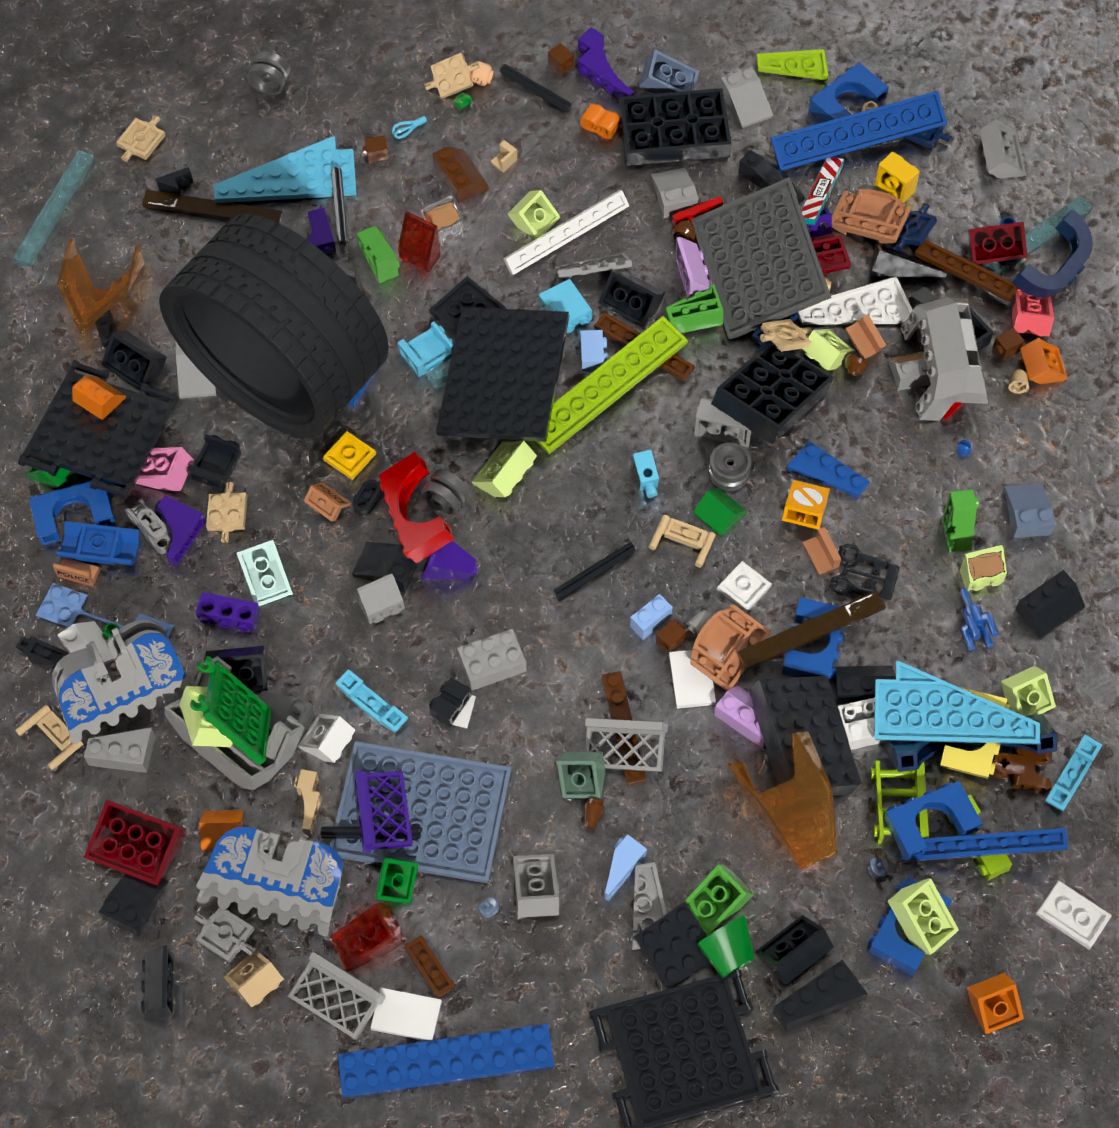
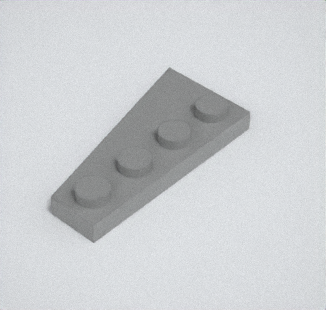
(600, 264)
(648, 898)

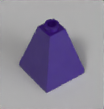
(449, 563)

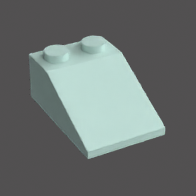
(264, 573)

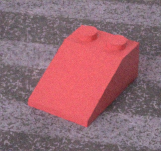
(1032, 314)

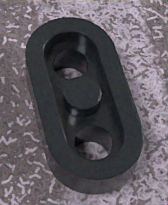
(365, 497)

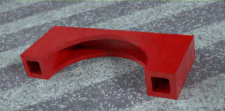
(398, 484)

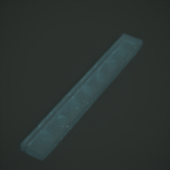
(53, 208)
(1042, 233)

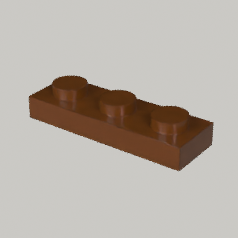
(429, 967)

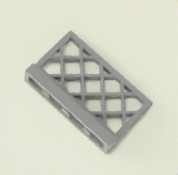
(627, 727)
(348, 982)

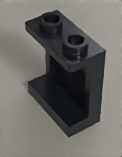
(215, 462)

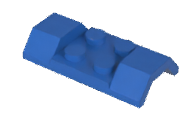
(100, 543)

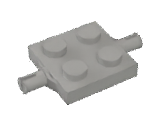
(225, 934)

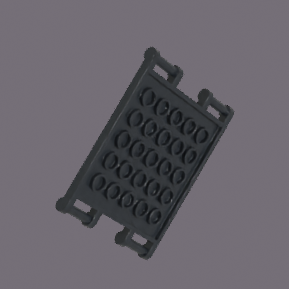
(103, 449)
(683, 1051)

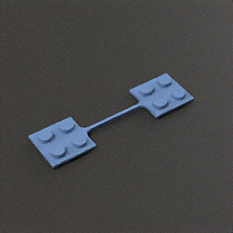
(65, 605)

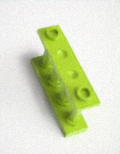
(917, 791)

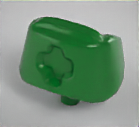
(462, 100)

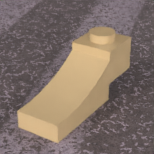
(306, 786)

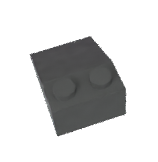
(284, 706)

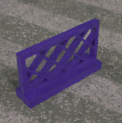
(366, 816)

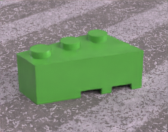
(378, 254)
(697, 312)
(960, 520)

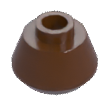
(684, 230)
(855, 364)

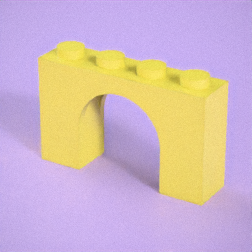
(978, 761)

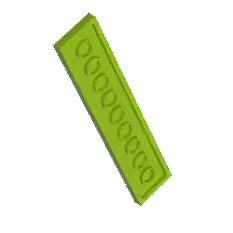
(612, 381)

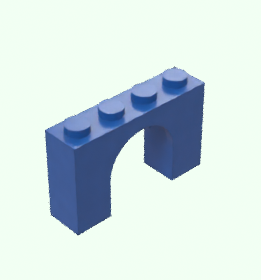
(856, 80)
(47, 506)
(818, 664)
(949, 799)
(888, 944)

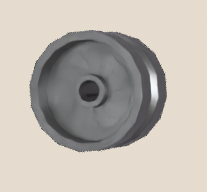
(268, 73)
(729, 466)
(445, 492)

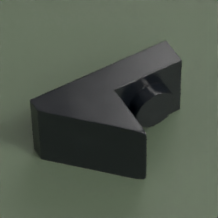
(172, 182)

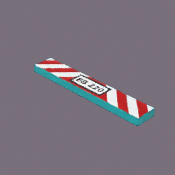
(821, 189)

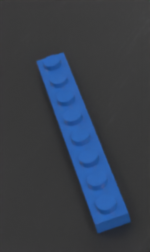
(993, 844)

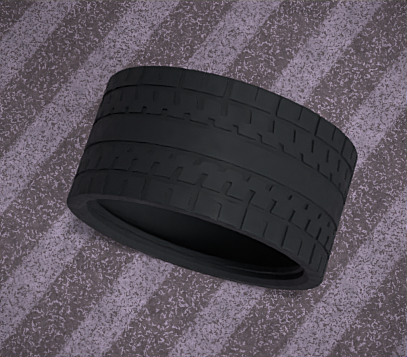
(275, 325)

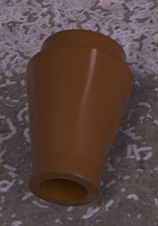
(593, 811)

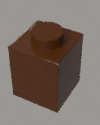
(561, 59)
(376, 149)
(1008, 343)
(671, 636)

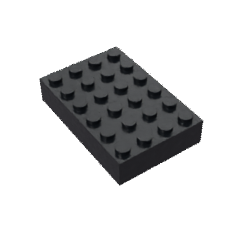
(675, 126)
(772, 391)
(804, 706)

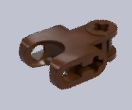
(1021, 769)

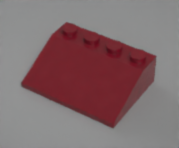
(134, 842)

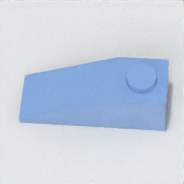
(626, 856)

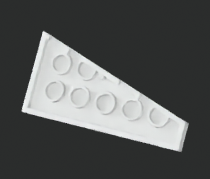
(882, 301)

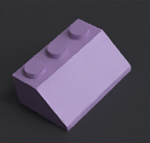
(691, 267)
(739, 713)

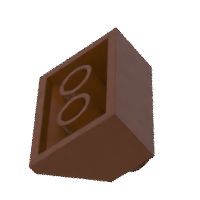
(459, 173)

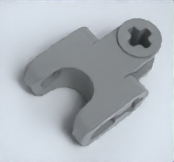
(150, 525)

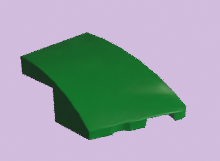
(729, 947)

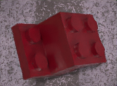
(831, 253)

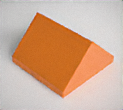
(216, 823)

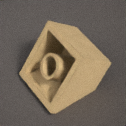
(254, 978)

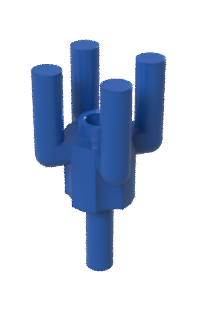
(976, 622)

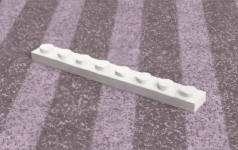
(566, 232)

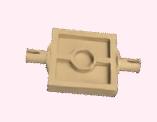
(452, 75)
(140, 138)
(786, 335)
(226, 512)

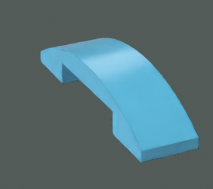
(370, 702)
(1073, 773)

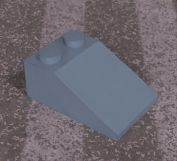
(667, 74)
(1029, 510)

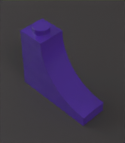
(184, 524)

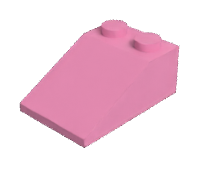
(166, 469)

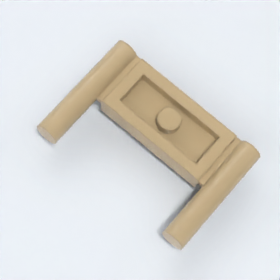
(684, 534)
(54, 730)

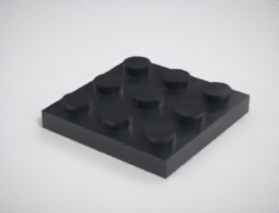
(464, 294)
(673, 945)

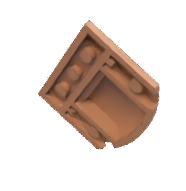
(870, 215)
(720, 640)

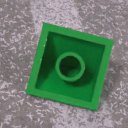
(719, 511)
(396, 880)

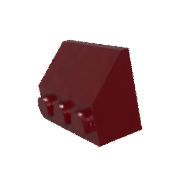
(997, 243)

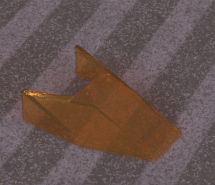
(800, 809)

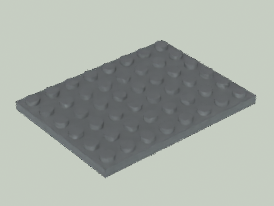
(761, 258)

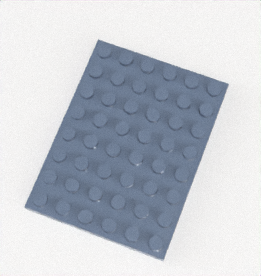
(447, 797)

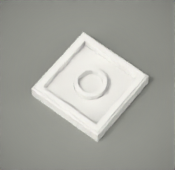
(744, 586)

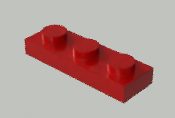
(697, 210)

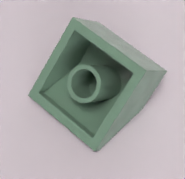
(581, 774)

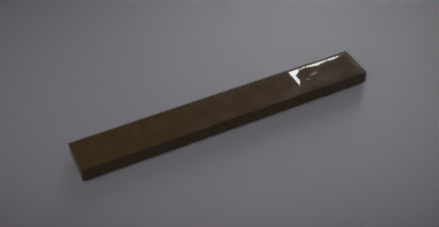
(204, 207)
(811, 630)

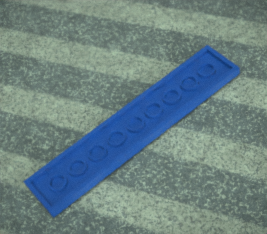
(858, 131)
(445, 1060)

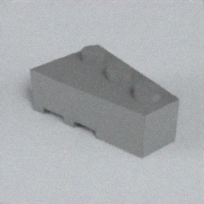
(122, 750)

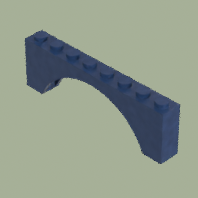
(911, 754)

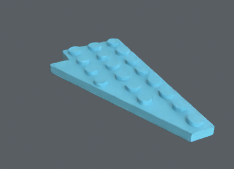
(292, 176)
(935, 711)

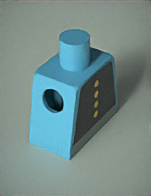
(645, 473)

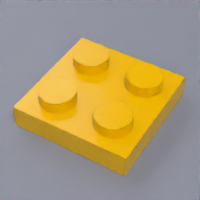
(349, 455)

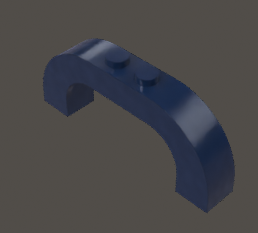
(1080, 242)

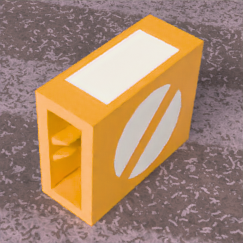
(805, 504)

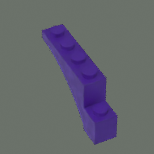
(596, 67)

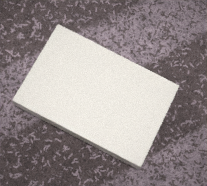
(689, 684)
(1073, 914)
(406, 1015)

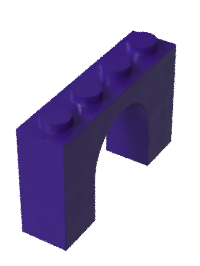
(320, 231)

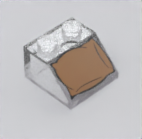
(446, 216)

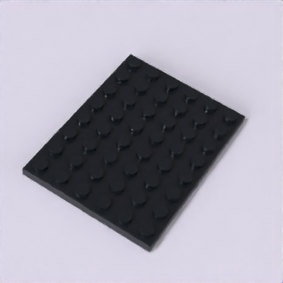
(503, 374)

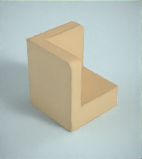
(506, 157)

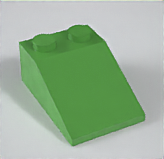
(718, 898)

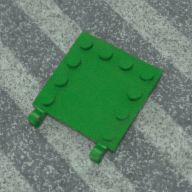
(235, 711)

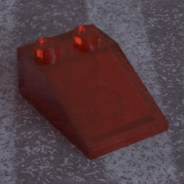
(419, 242)
(368, 936)

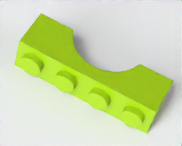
(989, 865)

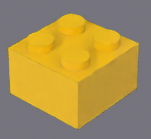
(897, 177)

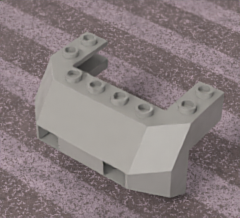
(950, 354)
(233, 760)

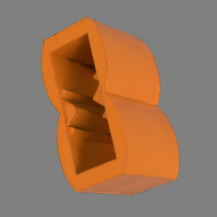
(600, 121)

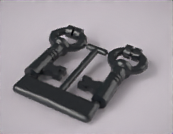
(889, 580)

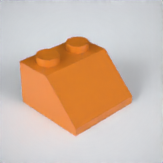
(1043, 362)
(96, 396)
(995, 1002)

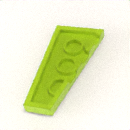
(794, 63)

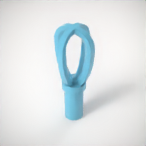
(412, 125)

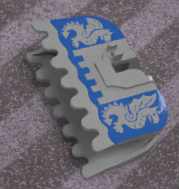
(99, 691)
(247, 873)

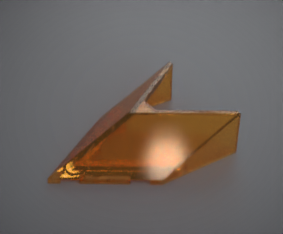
(81, 297)

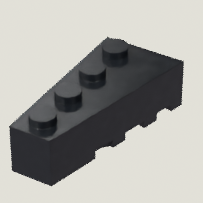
(825, 993)

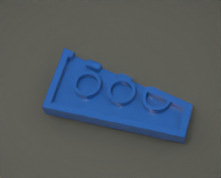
(828, 470)

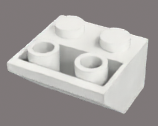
(859, 723)

